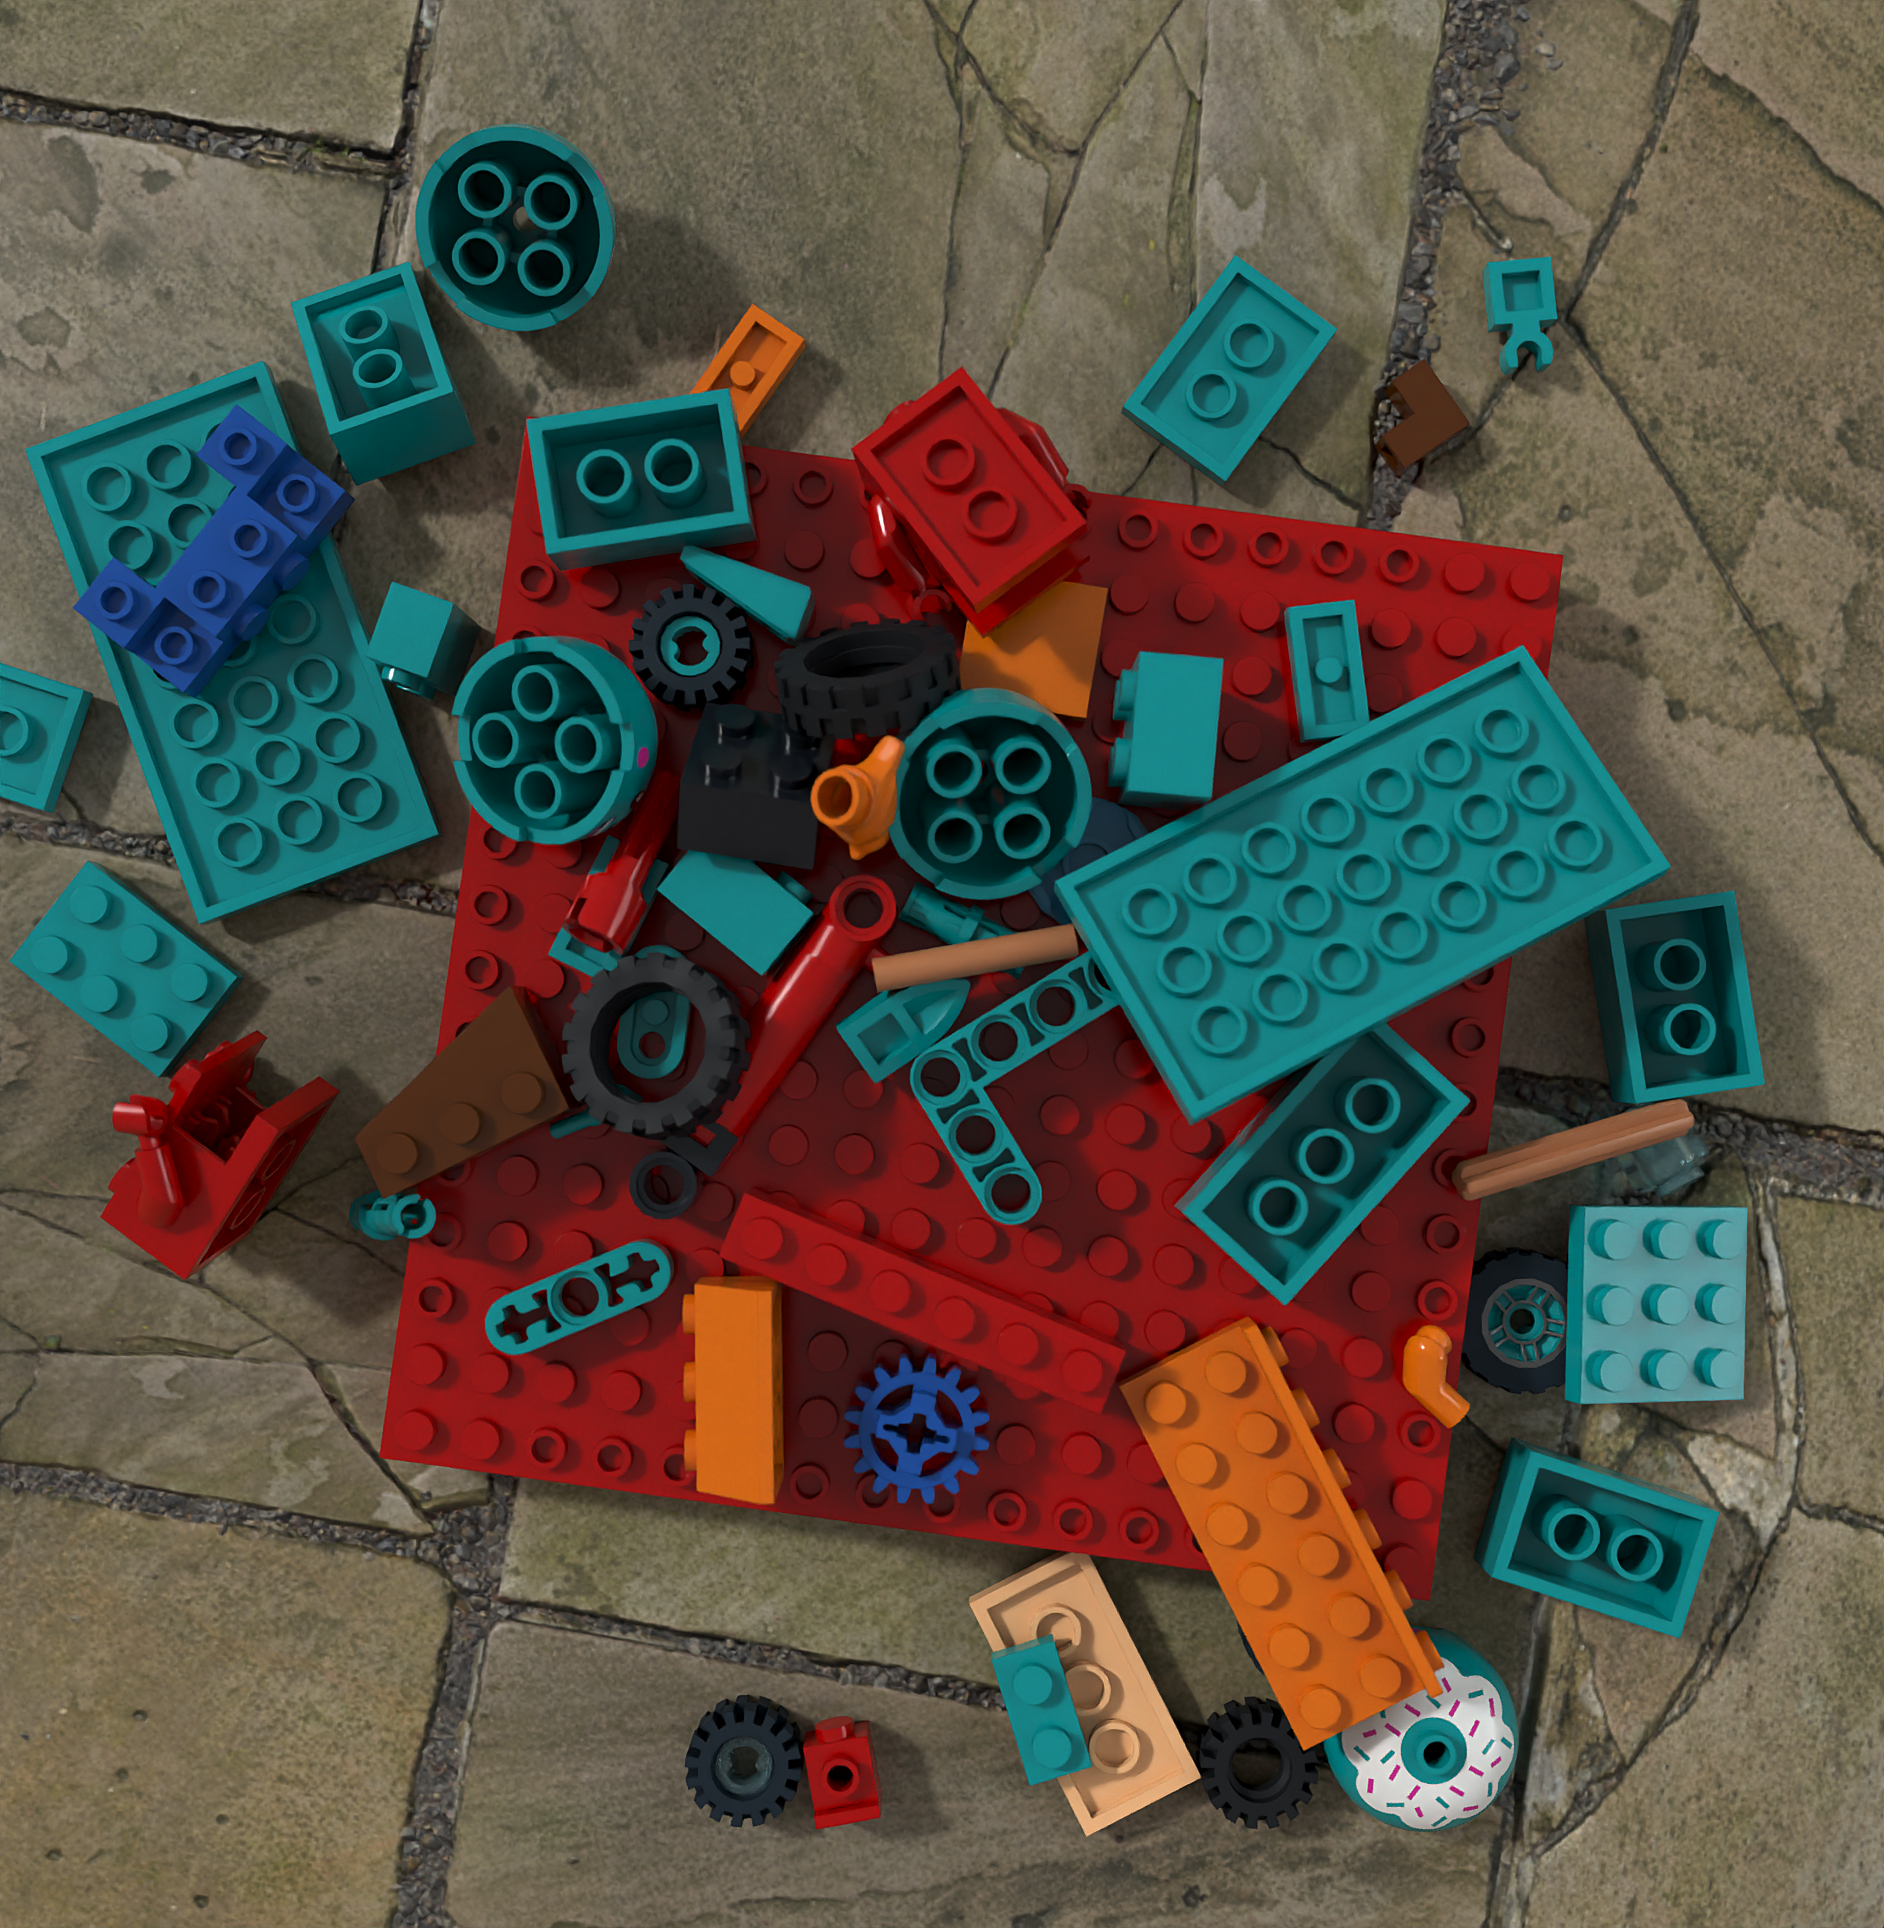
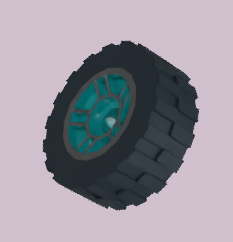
(1536, 1352)

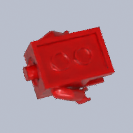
(973, 501)
(208, 1157)

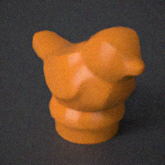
(861, 798)

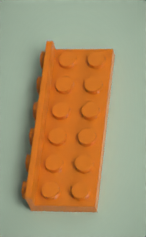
(1281, 1531)

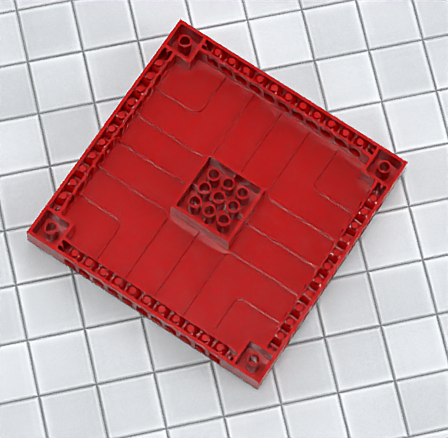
(862, 1153)

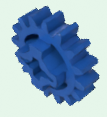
(948, 1433)

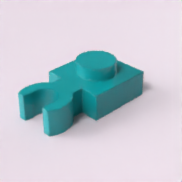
(1521, 302)

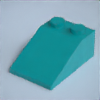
(381, 374)

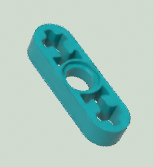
(541, 1331)

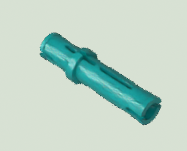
(394, 1216)

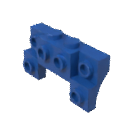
(232, 566)

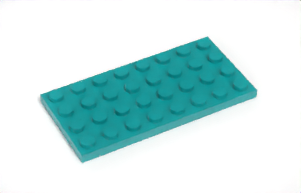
(295, 743)
(1358, 882)

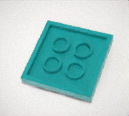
(1655, 1303)

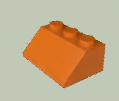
(736, 1387)

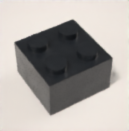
(752, 787)

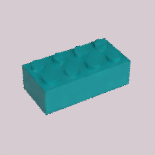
(1321, 1158)

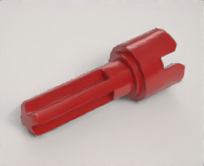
(611, 900)

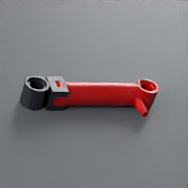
(780, 1030)

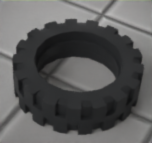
(866, 678)
(594, 1024)

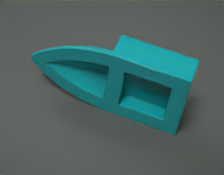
(902, 1024)

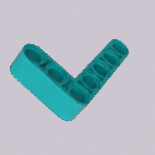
(977, 1071)

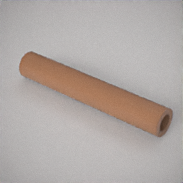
(975, 957)

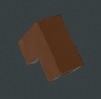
(1428, 417)

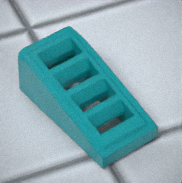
(768, 599)

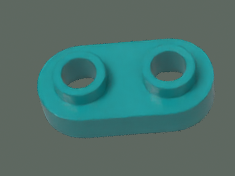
(659, 1013)

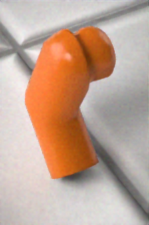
(1426, 1373)

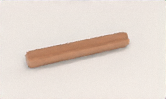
(1572, 1148)

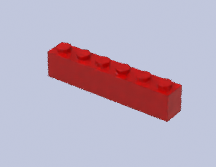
(923, 1300)

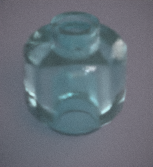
(1665, 1165)

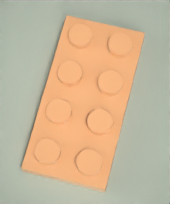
(1121, 1712)

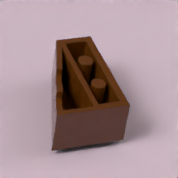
(470, 1099)

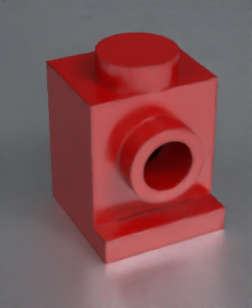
(844, 1798)

